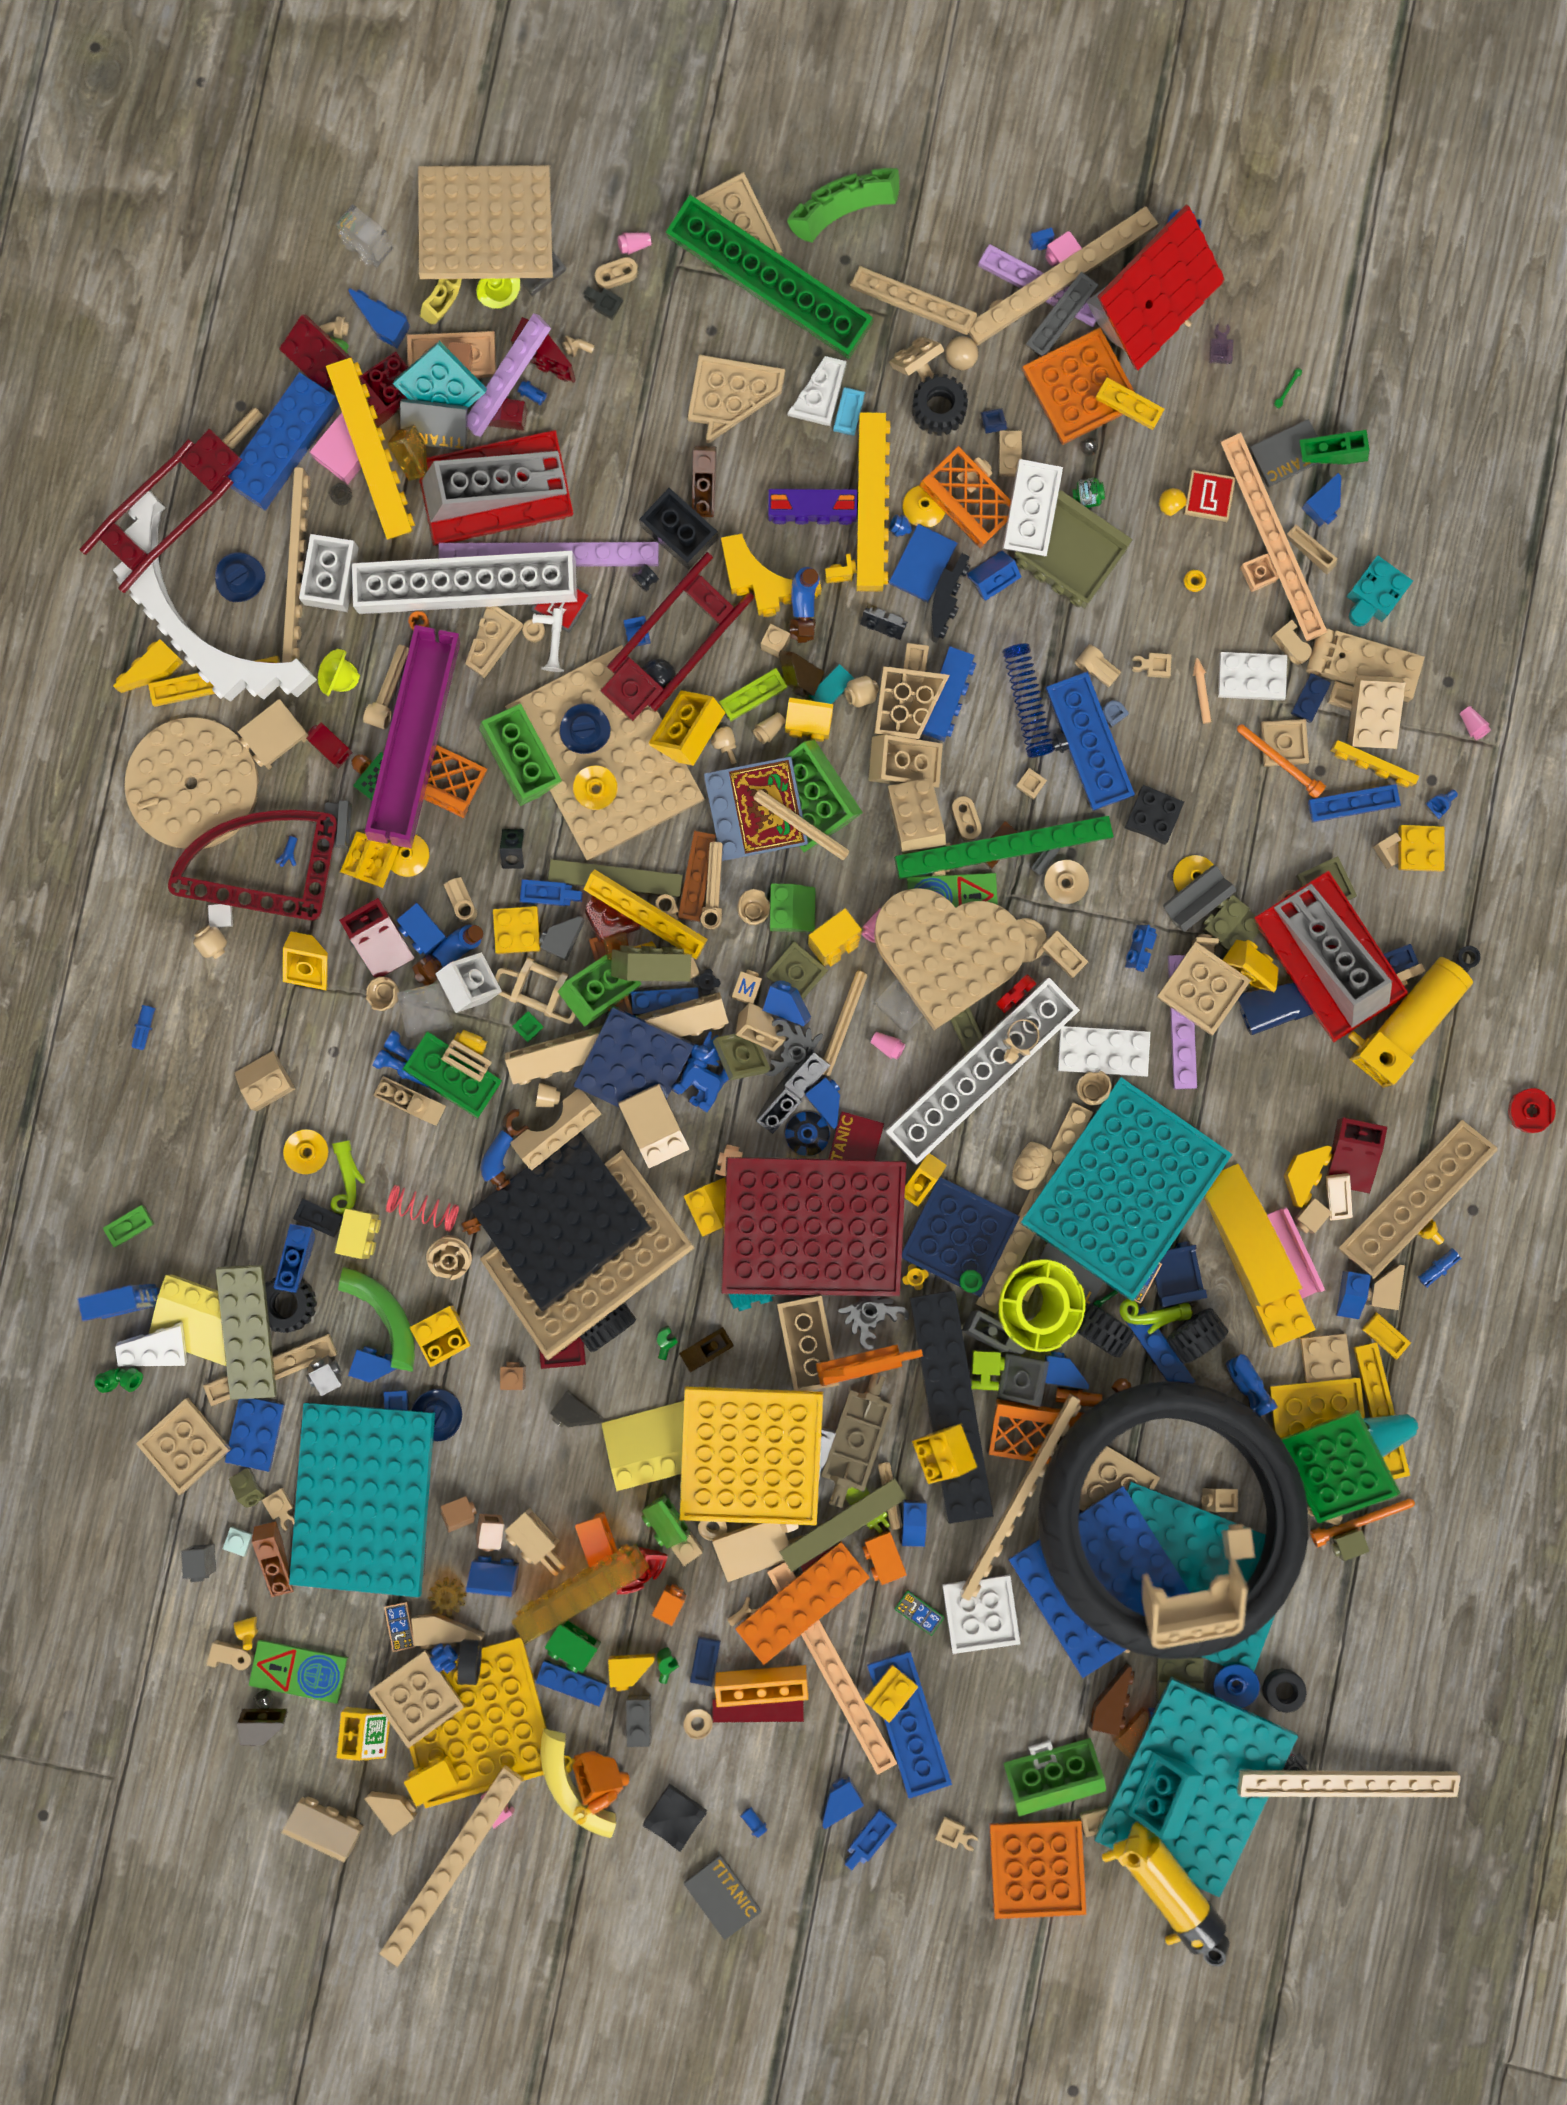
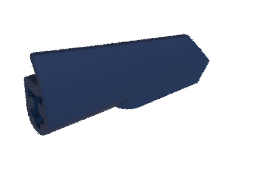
(1269, 1009)

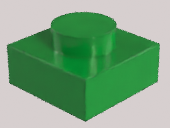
(528, 1026)

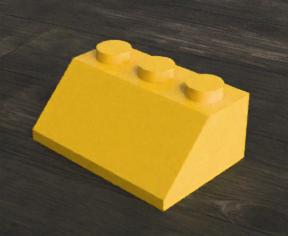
(687, 727)

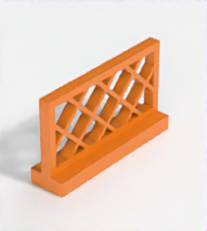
(953, 507)
(441, 796)
(863, 1364)
(1024, 1412)

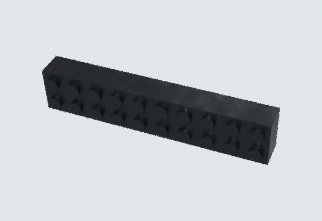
(951, 1398)

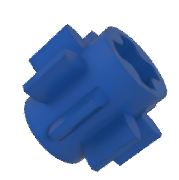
(443, 1658)

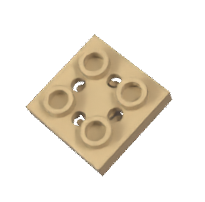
(917, 357)

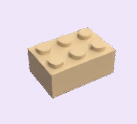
(1376, 711)
(916, 816)

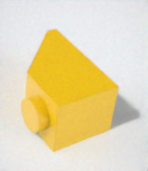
(923, 1179)
(627, 1669)

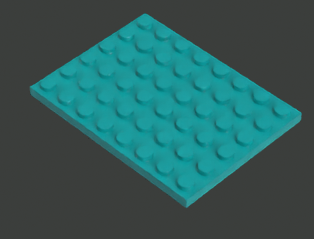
(1126, 1189)
(362, 1499)
(1197, 1552)
(1219, 1744)

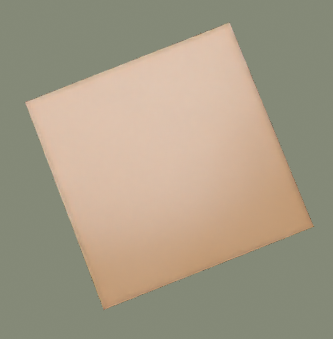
(1259, 572)

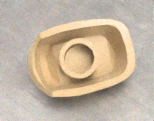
(1032, 1166)

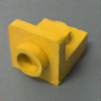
(837, 573)

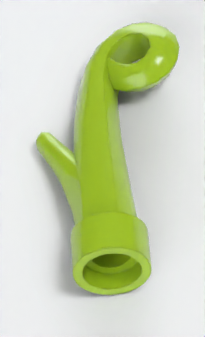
(349, 1173)
(1158, 1318)

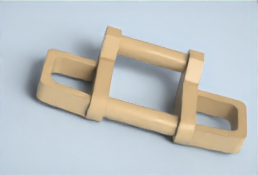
(516, 995)

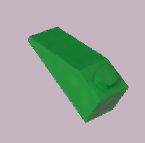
(1337, 448)

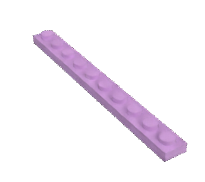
(585, 553)

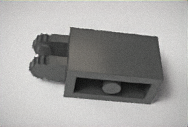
(990, 1333)

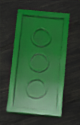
(451, 1083)

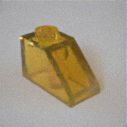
(409, 452)

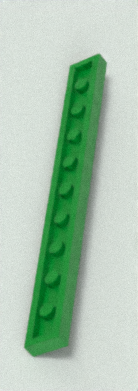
(1003, 847)

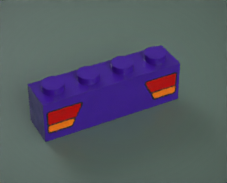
(812, 506)

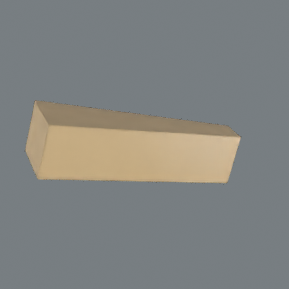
(1312, 549)

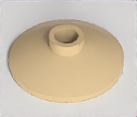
(1074, 874)

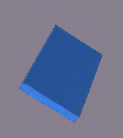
(923, 563)

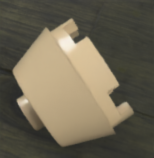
(449, 1257)

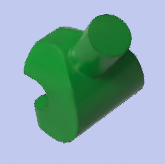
(665, 1343)
(666, 1664)

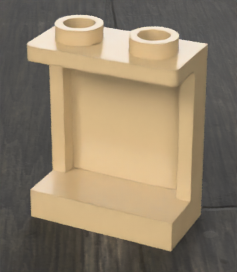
(272, 734)

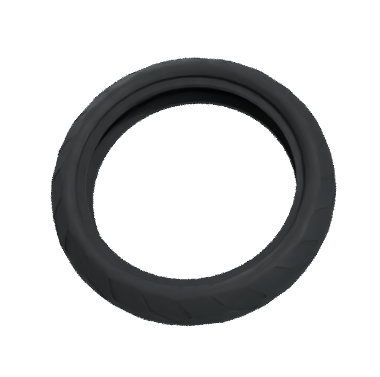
(1239, 1424)

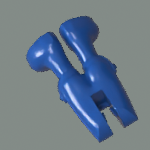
(384, 1059)
(1250, 1384)

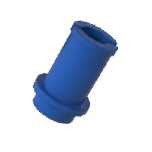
(532, 392)
(754, 1823)

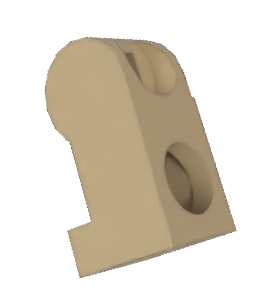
(1291, 644)
(229, 1654)

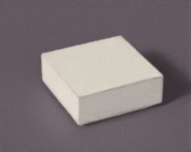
(220, 916)
(1040, 1747)

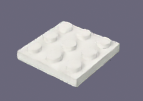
(984, 1620)

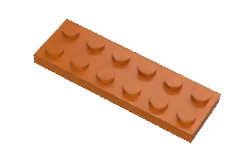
(802, 1603)

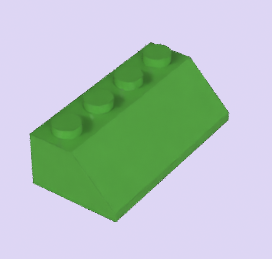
(520, 754)
(1070, 1779)

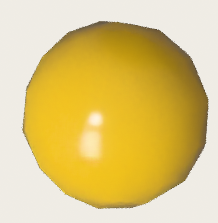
(1172, 501)

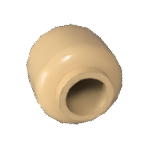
(861, 691)
(210, 942)

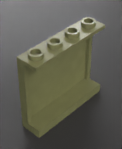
(1079, 552)

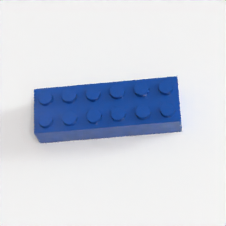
(283, 441)

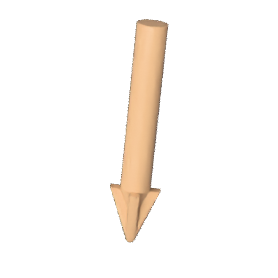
(1199, 673)

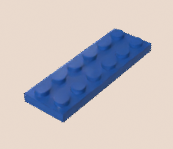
(1090, 741)
(913, 1733)

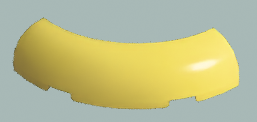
(440, 300)
(563, 1789)

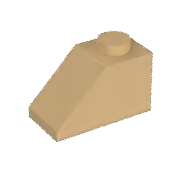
(757, 1027)
(1387, 1288)
(392, 1809)

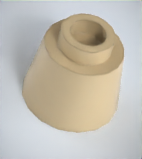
(547, 1096)

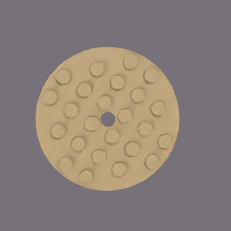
(182, 751)

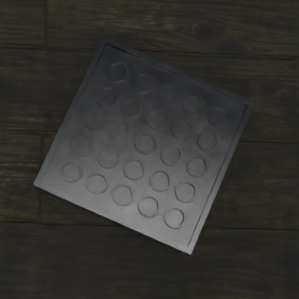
(561, 1221)

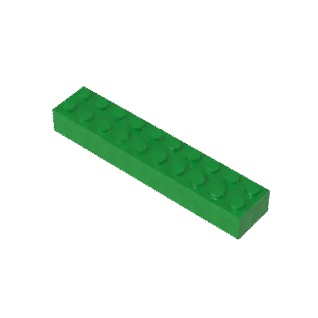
(769, 277)

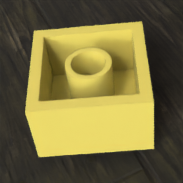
(358, 1234)

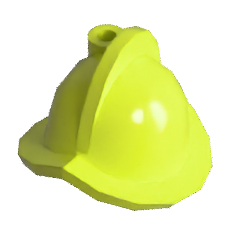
(498, 291)
(337, 673)

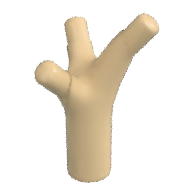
(743, 1613)

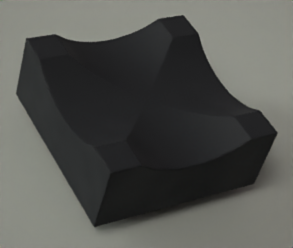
(1154, 814)
(674, 1817)

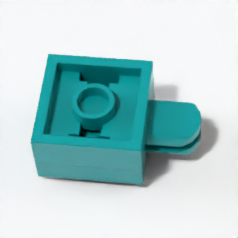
(1376, 593)

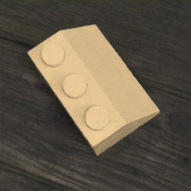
(323, 1828)

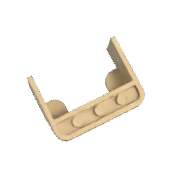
(1198, 1614)

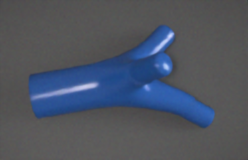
(288, 852)

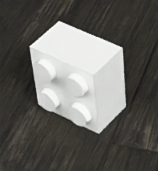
(468, 982)

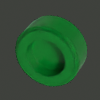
(970, 1281)

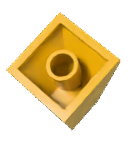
(305, 961)

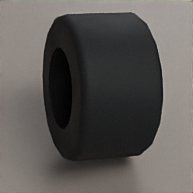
(1299, 1690)

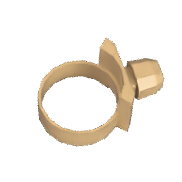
(1011, 1054)

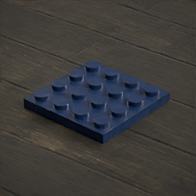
(631, 1058)
(959, 1234)

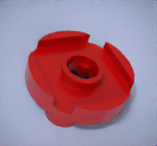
(1016, 993)
(1518, 1110)

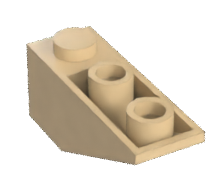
(409, 1101)
(437, 1629)

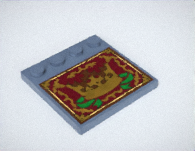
(741, 821)

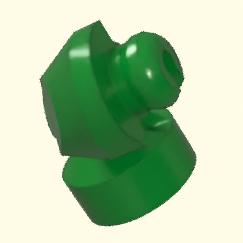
(128, 1379)

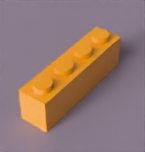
(761, 1686)

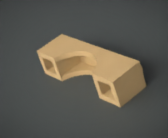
(538, 1146)

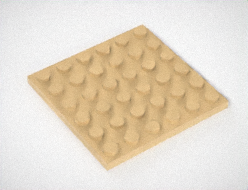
(484, 222)

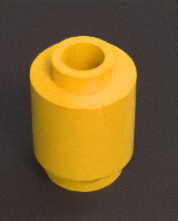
(471, 1041)

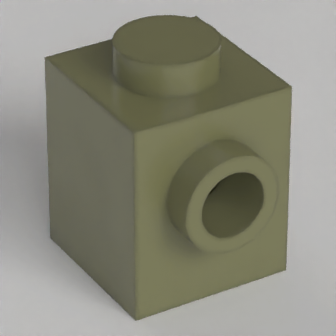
(1349, 1544)

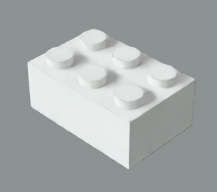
(328, 573)

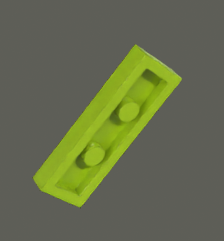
(753, 695)

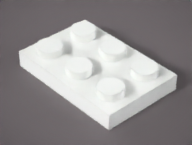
(1252, 676)

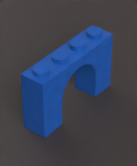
(118, 1301)

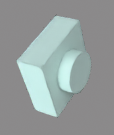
(237, 1541)

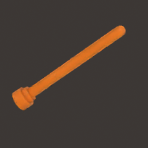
(1313, 787)
(1321, 1536)

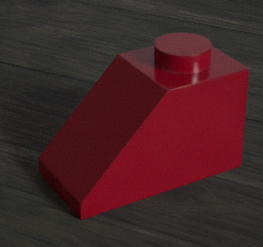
(510, 415)

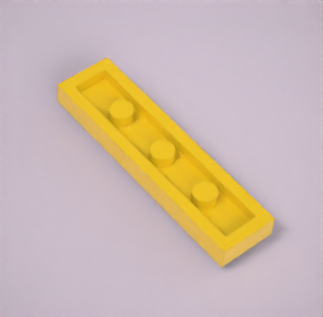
(1383, 769)

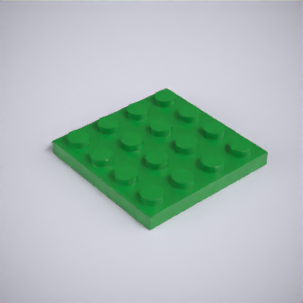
(1340, 1466)

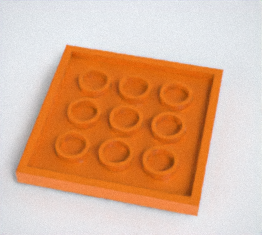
(1069, 382)
(1037, 1869)

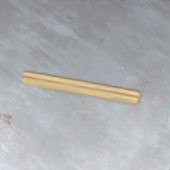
(801, 824)
(844, 1020)

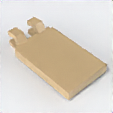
(752, 1548)

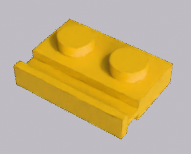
(890, 1693)

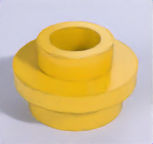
(1199, 576)

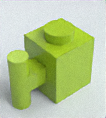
(986, 1364)

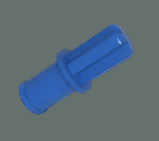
(143, 1027)

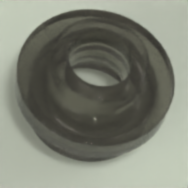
(336, 489)

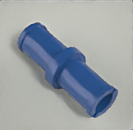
(1439, 1268)

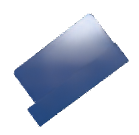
(994, 575)

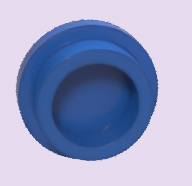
(900, 526)

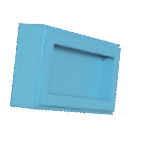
(849, 411)

